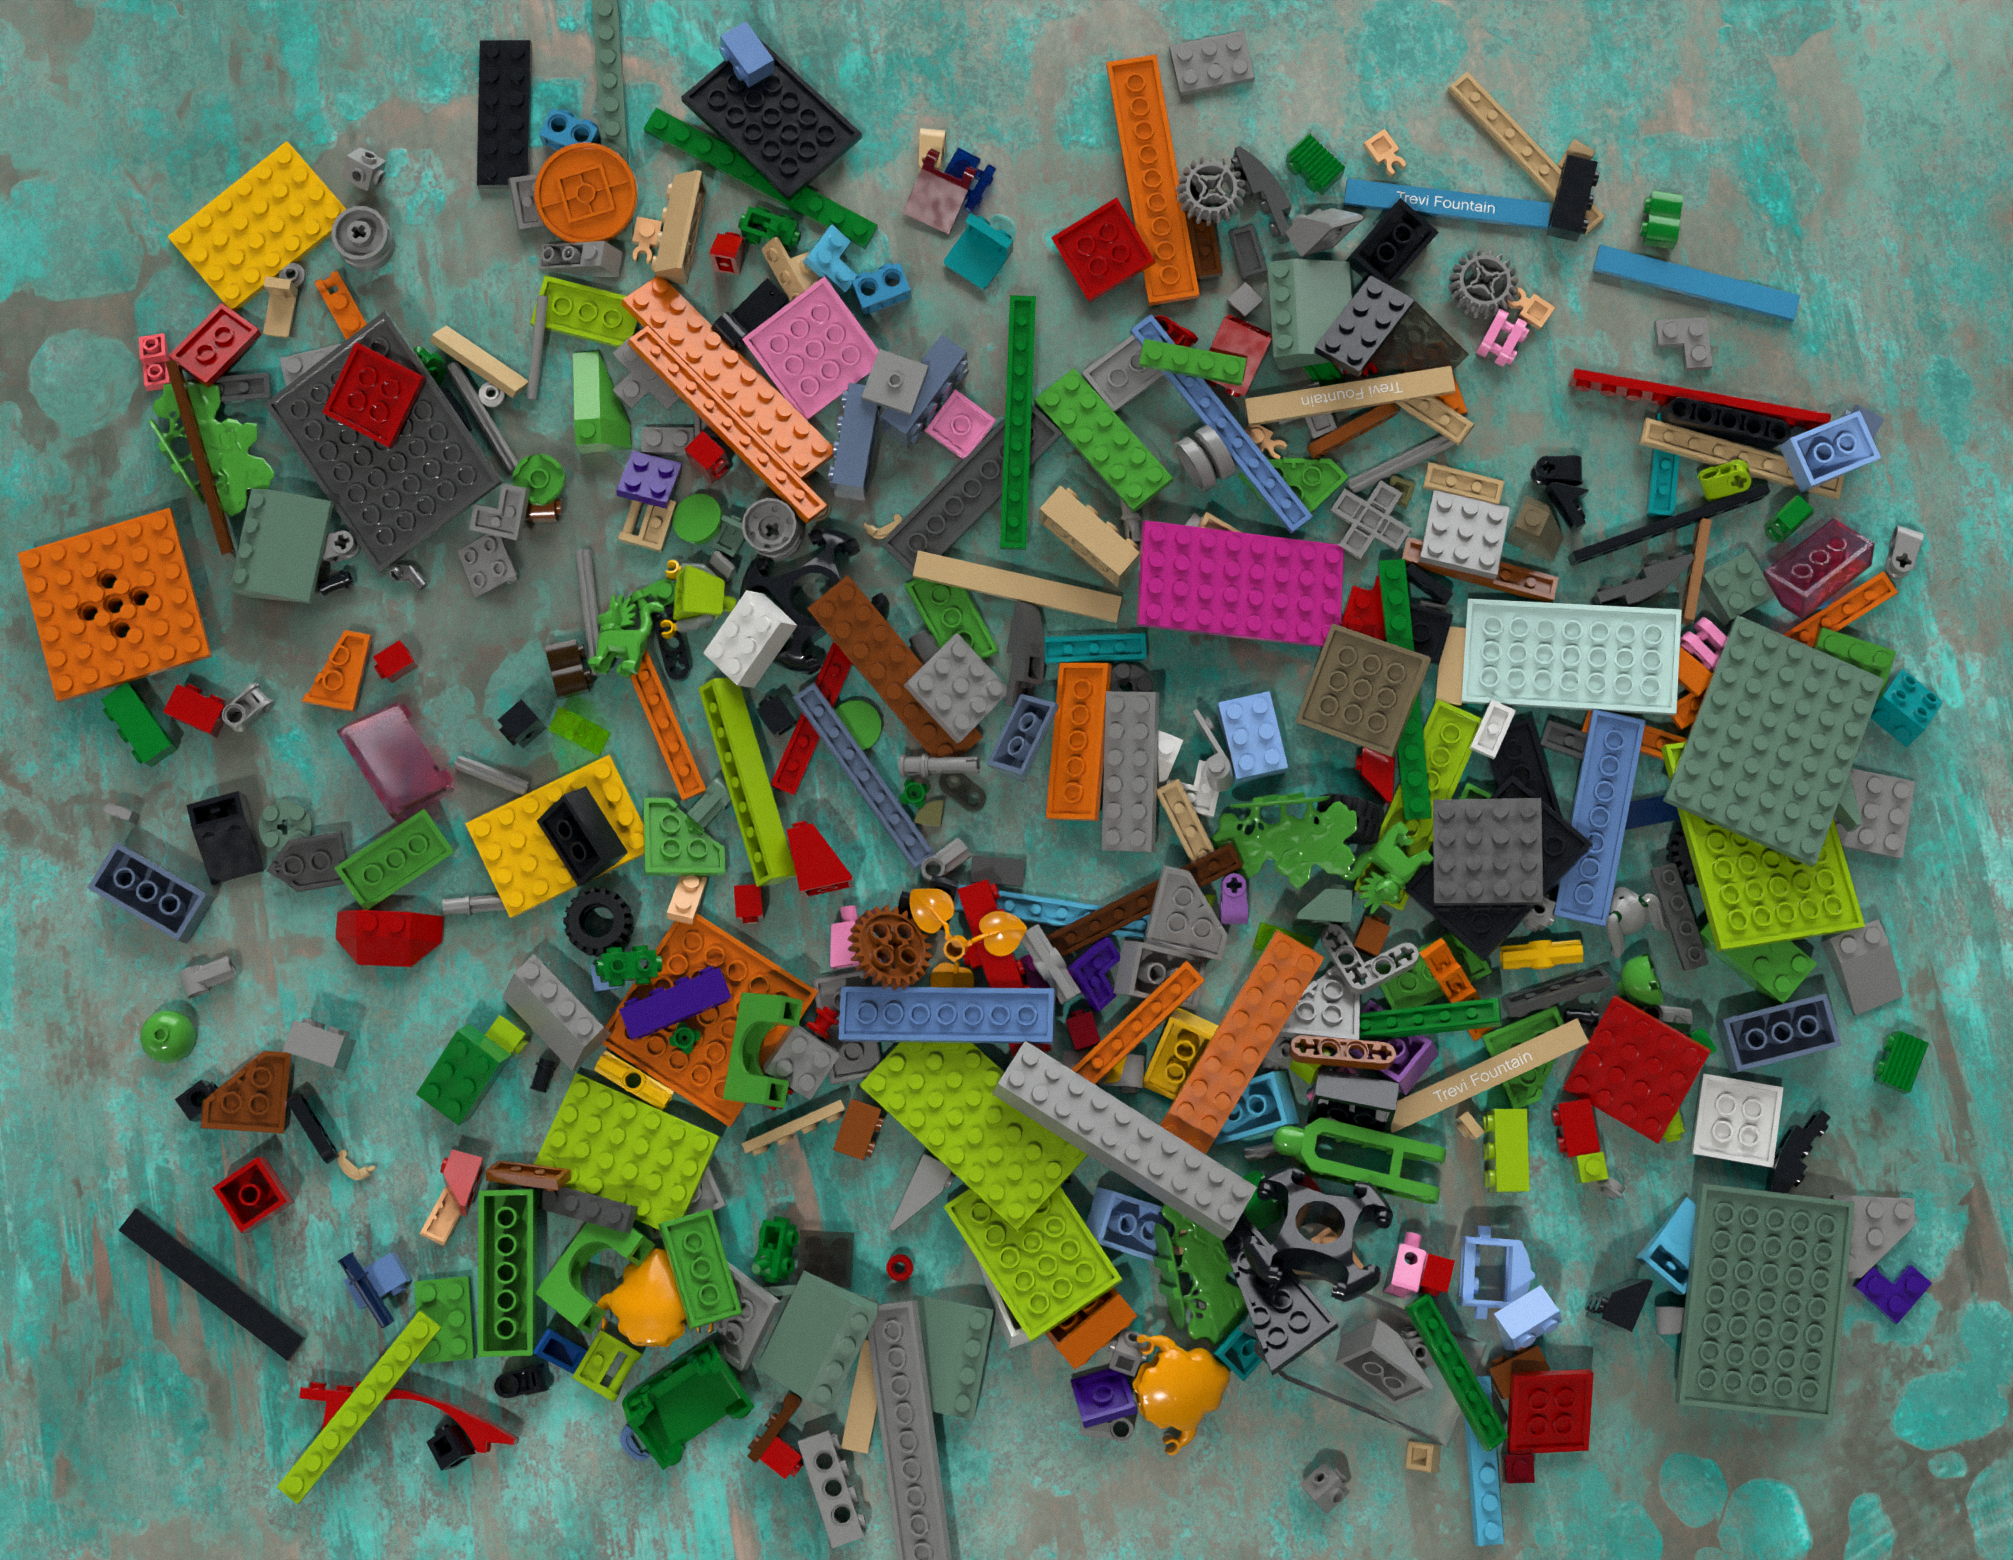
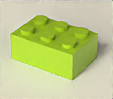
(1506, 1151)

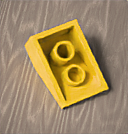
(1178, 1052)

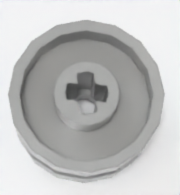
(363, 238)
(1205, 458)

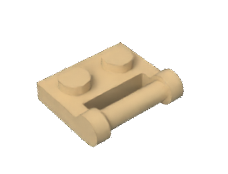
(653, 528)

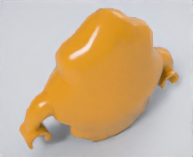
(648, 1303)
(1178, 1388)

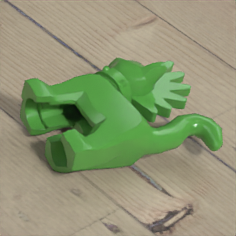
(622, 643)
(1393, 862)

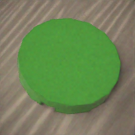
(542, 476)
(697, 519)
(861, 721)

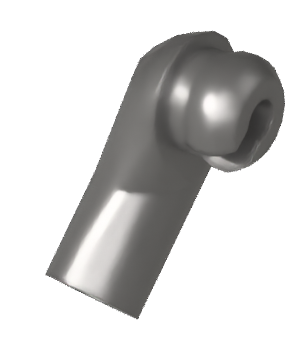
(408, 573)

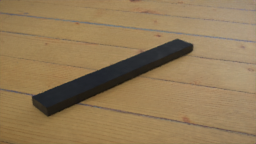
(1668, 525)
(212, 1284)

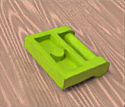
(600, 1359)

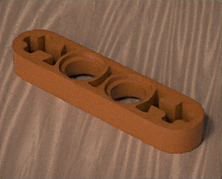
(1352, 430)
(1342, 1055)

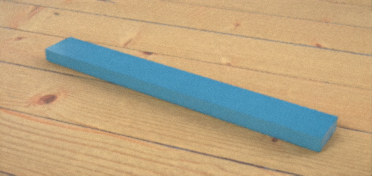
(1696, 283)

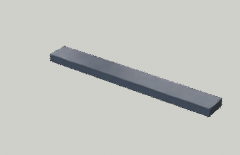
(863, 776)

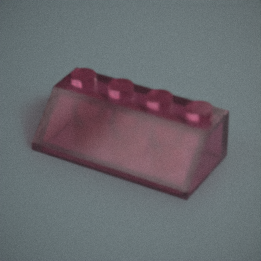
(1819, 567)

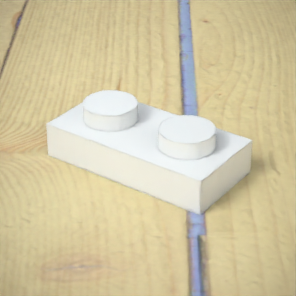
(1492, 729)

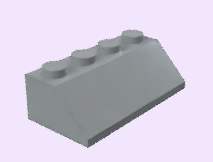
(554, 1013)

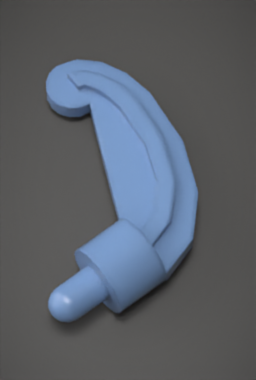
(630, 1446)

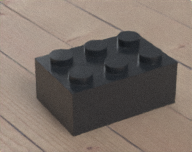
(1392, 244)

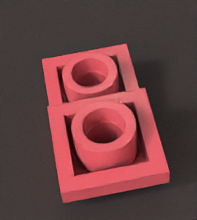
(153, 355)

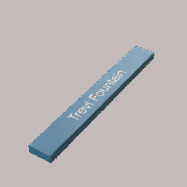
(1449, 204)

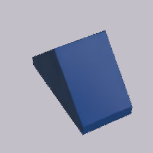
(560, 1350)

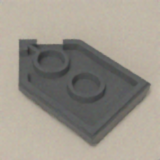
(310, 861)

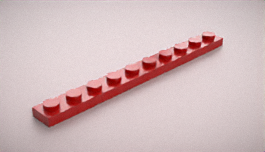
(1663, 394)

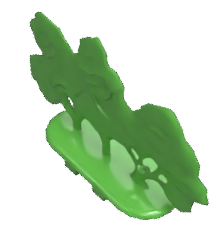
(224, 443)
(1292, 841)
(1208, 1266)

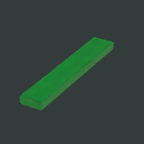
(1430, 1019)
(1456, 1372)

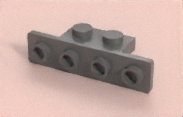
(1679, 916)

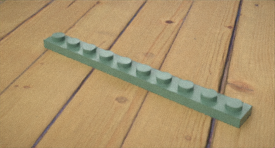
(611, 86)

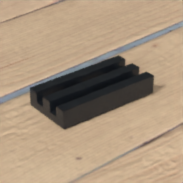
(1428, 585)

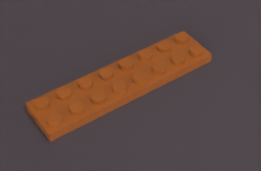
(883, 663)

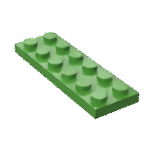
(1103, 440)

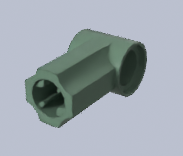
(712, 803)

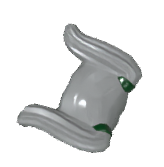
(1631, 913)

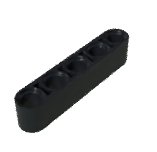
(1736, 420)

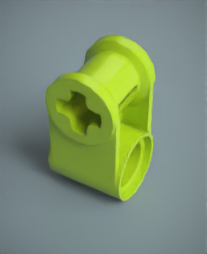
(1723, 480)

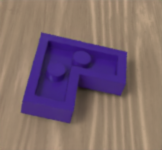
(1090, 973)
(1893, 1298)

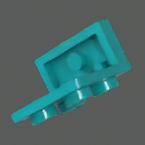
(979, 252)
(1905, 708)

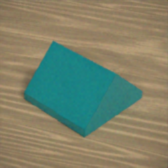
(1238, 1352)

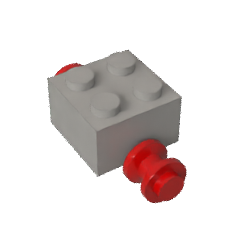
(803, 1056)

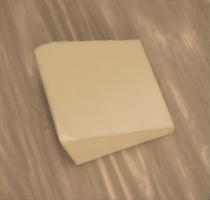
(1579, 150)
(1423, 1457)

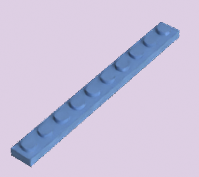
(1238, 443)

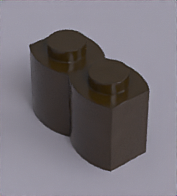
(568, 669)

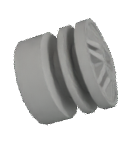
(770, 515)

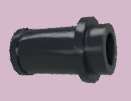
(335, 583)
(1585, 1017)
(543, 1075)

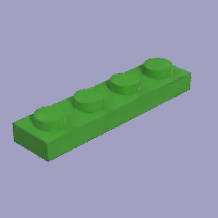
(1192, 362)

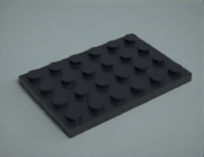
(775, 124)
(1487, 926)

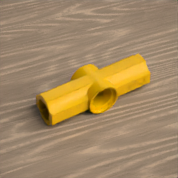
(1541, 954)
(619, 1072)

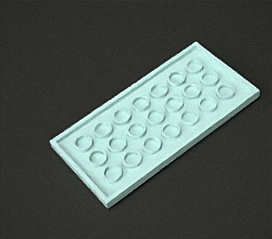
(1572, 656)

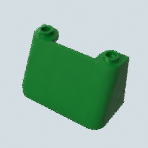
(685, 1402)

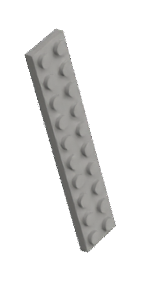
(908, 1433)

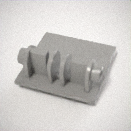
(487, 564)

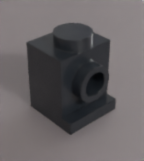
(449, 1447)

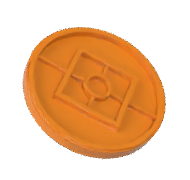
(586, 193)

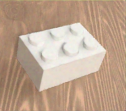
(750, 639)

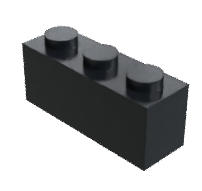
(1573, 198)

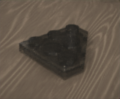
(1419, 345)

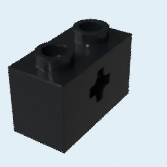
(520, 725)

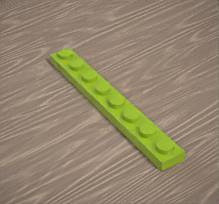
(359, 1407)

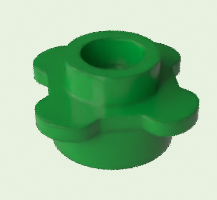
(910, 787)
(692, 1037)

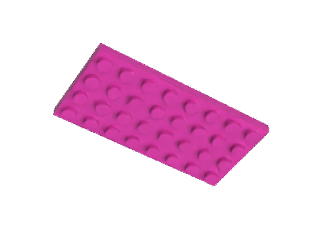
(1238, 584)

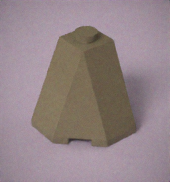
(1535, 529)

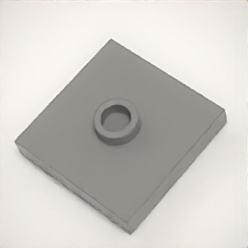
(895, 382)

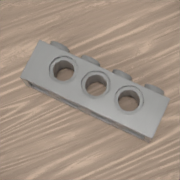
(838, 1531)

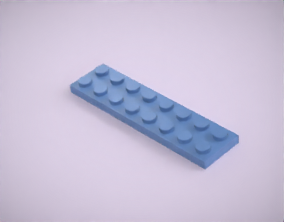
(1600, 815)
(947, 1015)

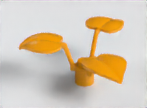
(1000, 932)

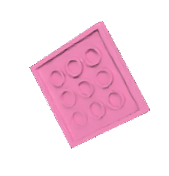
(813, 349)

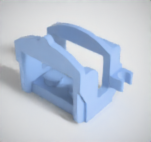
(1516, 1271)

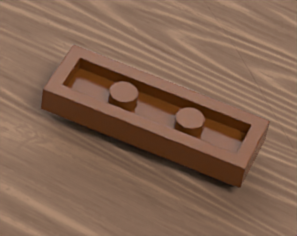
(528, 1175)

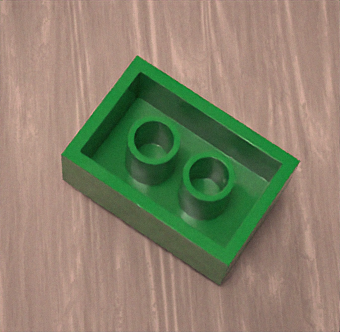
(463, 1074)

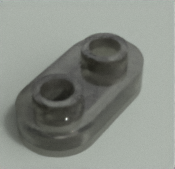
(963, 790)

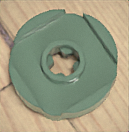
(275, 815)

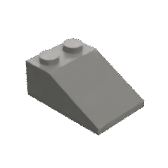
(1147, 966)
(1864, 967)
(1382, 1362)

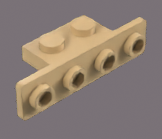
(791, 272)

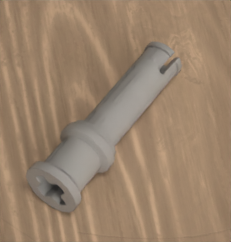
(927, 765)

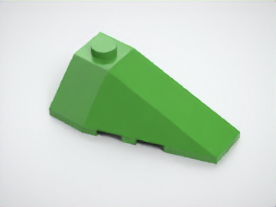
(597, 410)

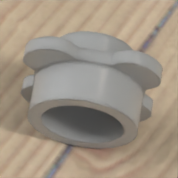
(1611, 1188)

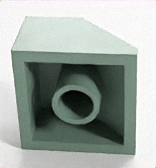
(1327, 908)

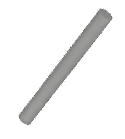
(537, 347)

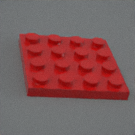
(1637, 1069)

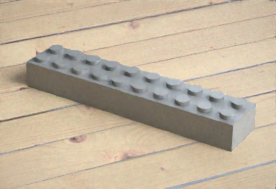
(1124, 1140)

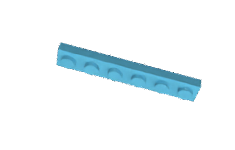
(1484, 1484)

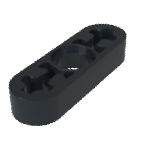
(669, 665)
(313, 1127)

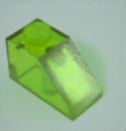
(578, 731)

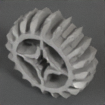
(1196, 176)
(1477, 265)

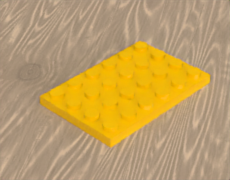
(258, 226)
(521, 856)

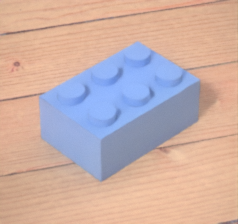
(1252, 737)

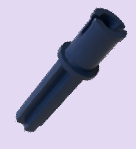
(366, 1290)

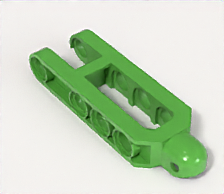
(1302, 1142)

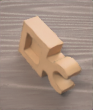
(1383, 149)
(645, 236)
(1534, 310)
(1262, 439)

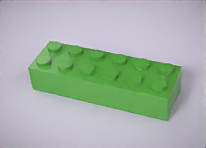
(507, 1272)

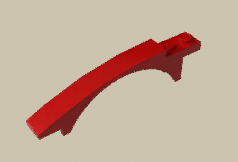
(478, 1429)

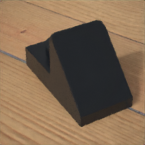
(1563, 499)

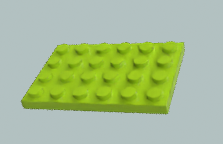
(627, 1151)
(1044, 1268)

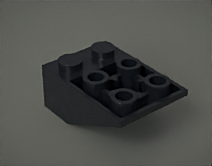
(226, 837)

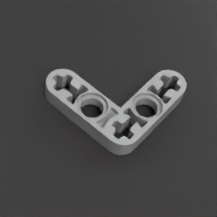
(1366, 970)

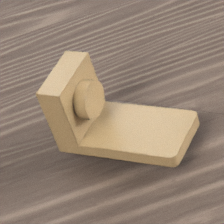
(280, 307)

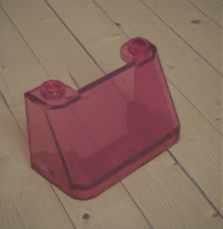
(396, 761)

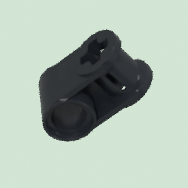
(1560, 468)
(523, 1381)

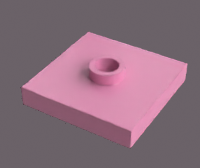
(960, 425)

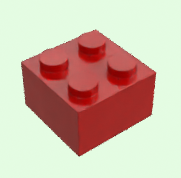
(253, 1195)

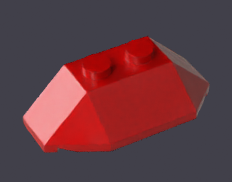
(388, 936)

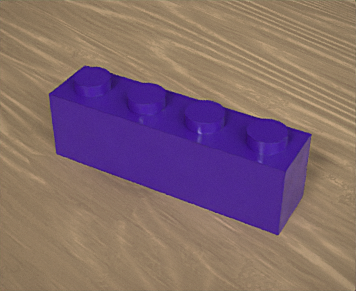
(675, 1004)

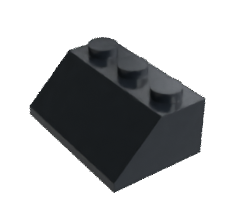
(581, 835)
(1353, 1100)
(1619, 1304)

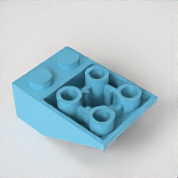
(1670, 1248)

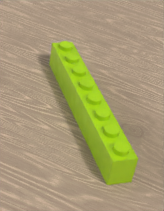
(747, 782)

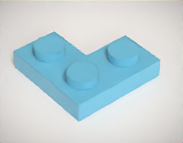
(825, 260)

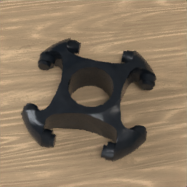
(785, 586)
(1338, 1213)

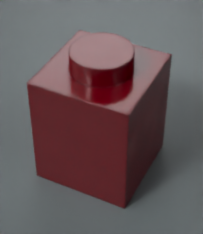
(1082, 1030)
(1517, 1468)

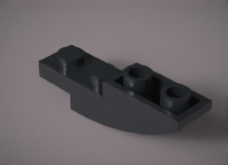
(1795, 1144)

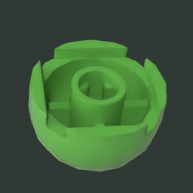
(1640, 982)
(168, 1036)

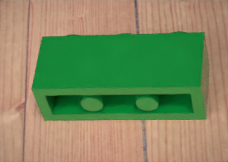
(138, 725)

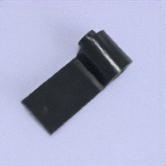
(749, 314)

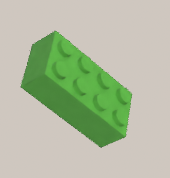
(1770, 968)

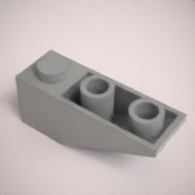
(582, 258)

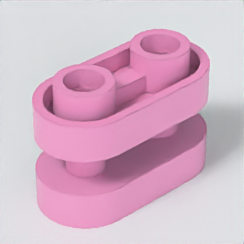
(1504, 353)
(1695, 647)

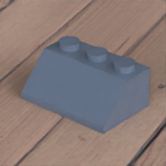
(1022, 736)

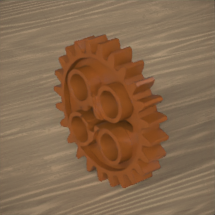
(889, 947)

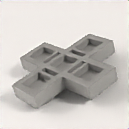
(640, 380)
(1370, 520)

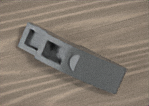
(1263, 186)
(1653, 580)
(1028, 652)

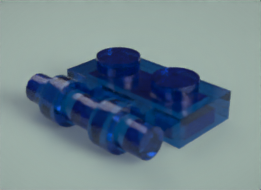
(957, 166)

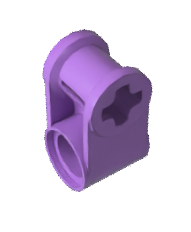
(1233, 905)

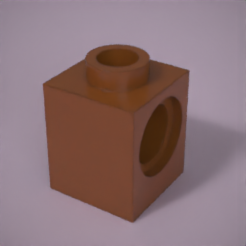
(1371, 936)

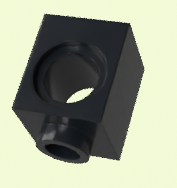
(776, 716)
(187, 1100)

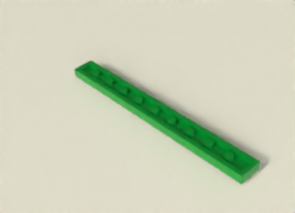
(728, 162)
(1018, 423)
(1411, 746)

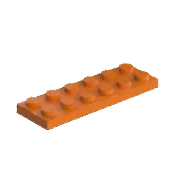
(1078, 742)

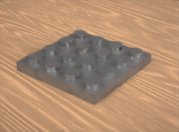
(1487, 852)

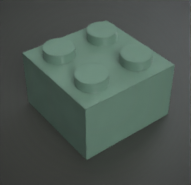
(1736, 587)

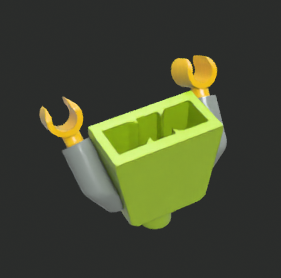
(697, 598)

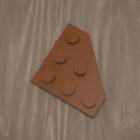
(252, 1097)

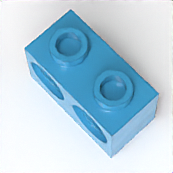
(572, 131)
(884, 295)

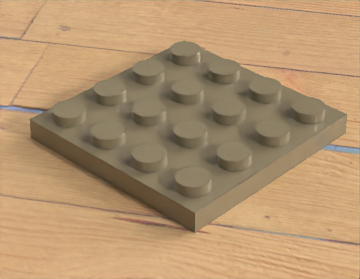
(1363, 690)

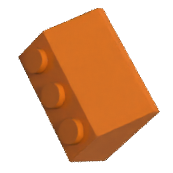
(1091, 1328)

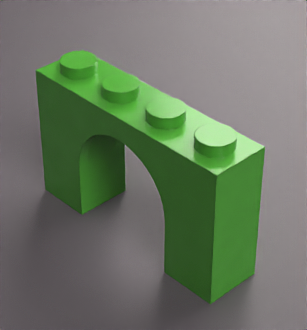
(755, 1019)
(563, 1285)

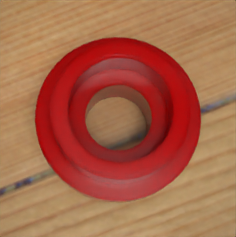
(890, 1267)

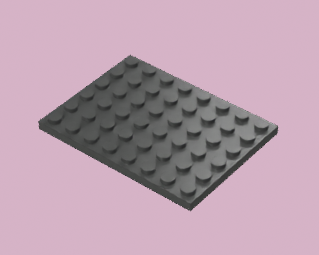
(383, 493)

